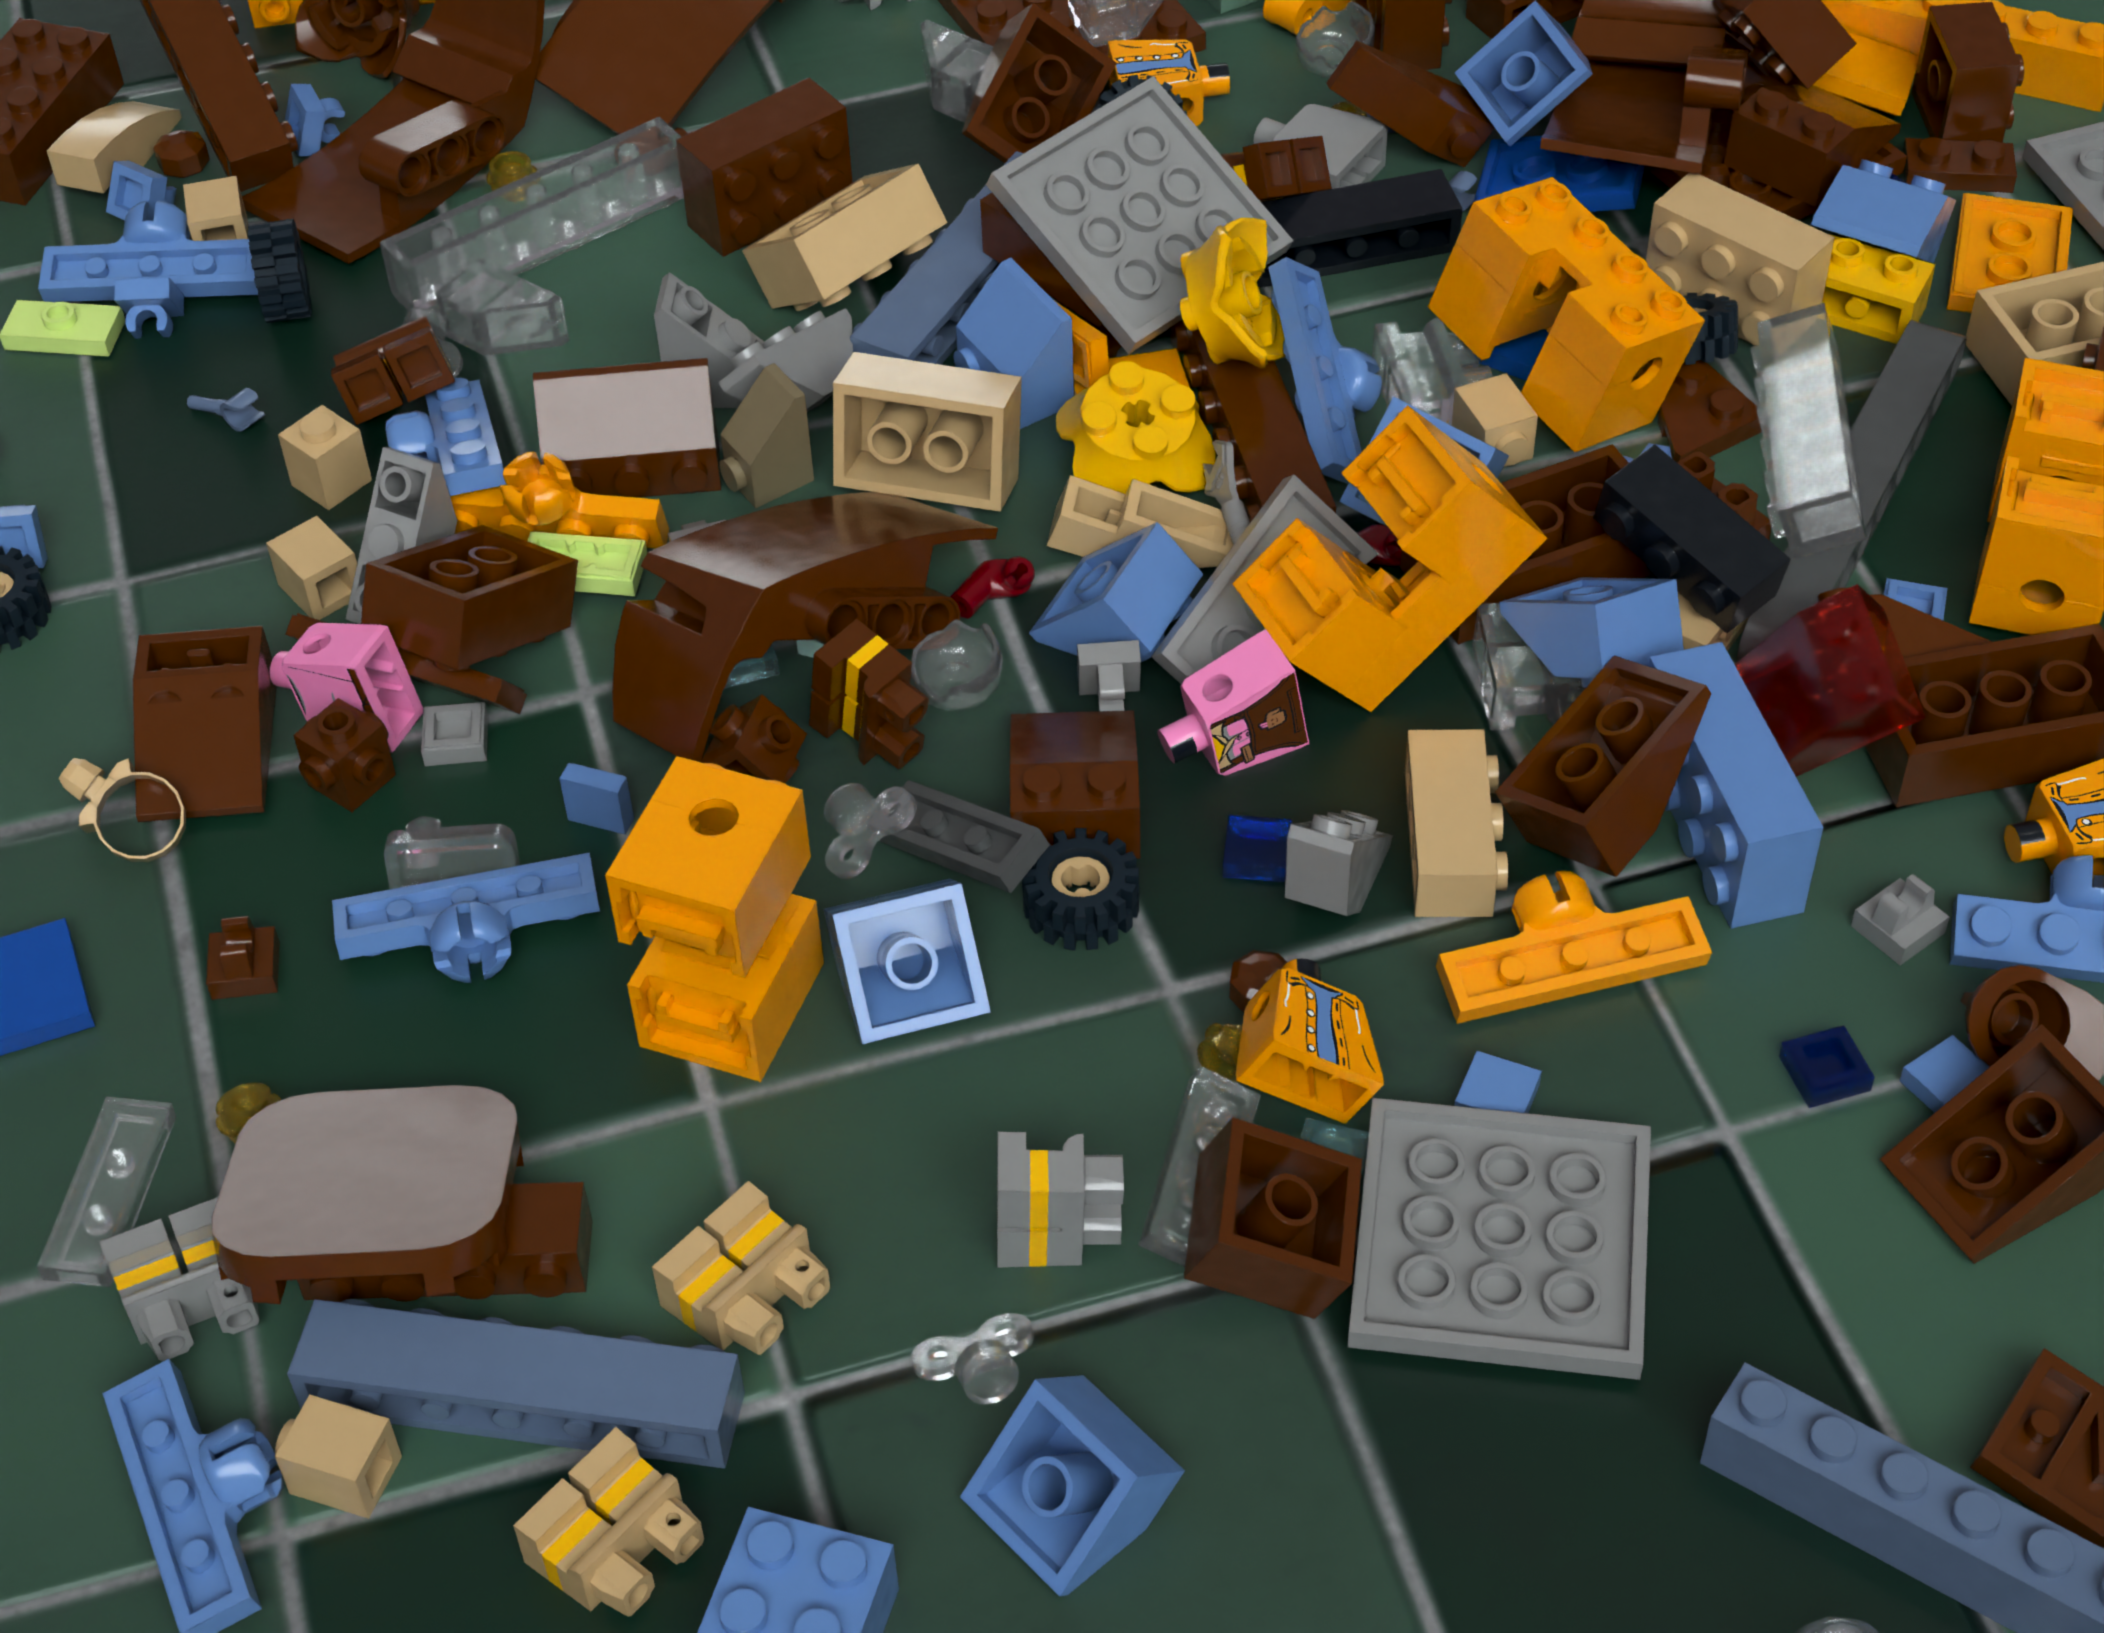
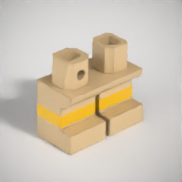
(735, 1271)
(604, 1524)

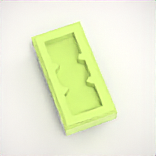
(62, 328)
(603, 562)

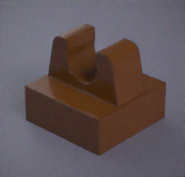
(242, 959)

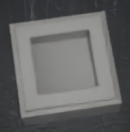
(454, 734)

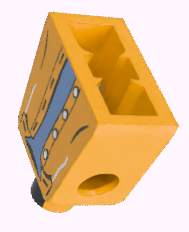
(1173, 63)
(2063, 820)
(1309, 1044)

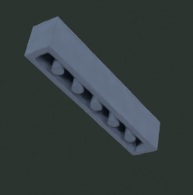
(923, 309)
(521, 1380)
(1905, 1508)

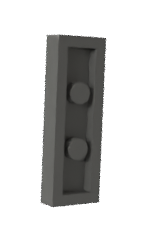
(968, 838)

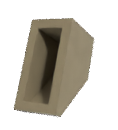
(768, 440)

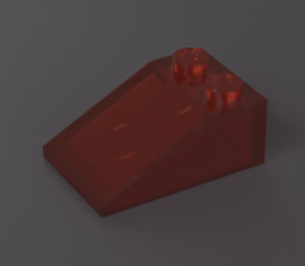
(1831, 680)

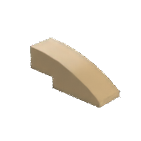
(112, 133)
(1098, 516)

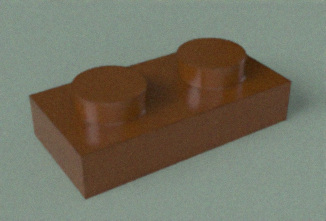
(1962, 164)

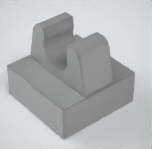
(1109, 671)
(1901, 919)

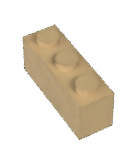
(1453, 823)

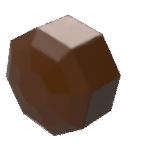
(181, 153)
(1250, 975)

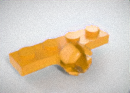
(548, 502)
(1569, 950)

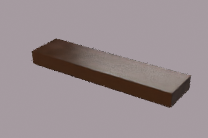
(421, 669)

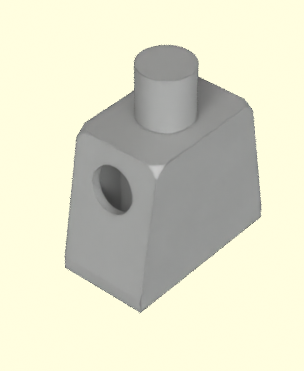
(1351, 141)

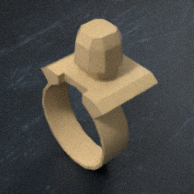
(86, 782)

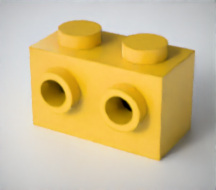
(1875, 289)

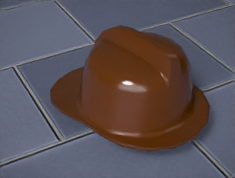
(2021, 999)

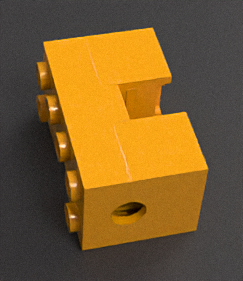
(1611, 321)
(2047, 507)
(1366, 626)
(731, 942)

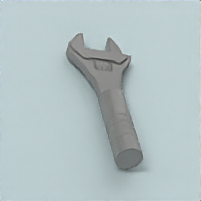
(1222, 486)

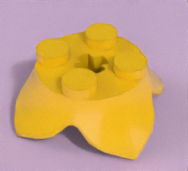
(1226, 297)
(1138, 429)

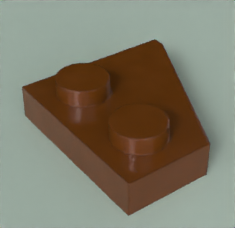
(1705, 413)
(2052, 1447)

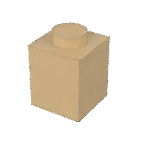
(215, 210)
(1498, 416)
(325, 457)
(313, 567)
(337, 1455)

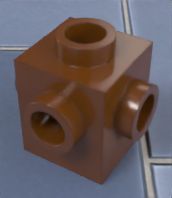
(756, 741)
(345, 754)

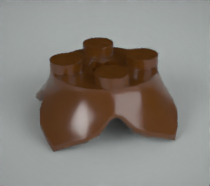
(355, 29)

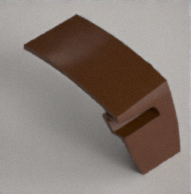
(641, 56)
(1651, 85)
(452, 113)
(768, 579)

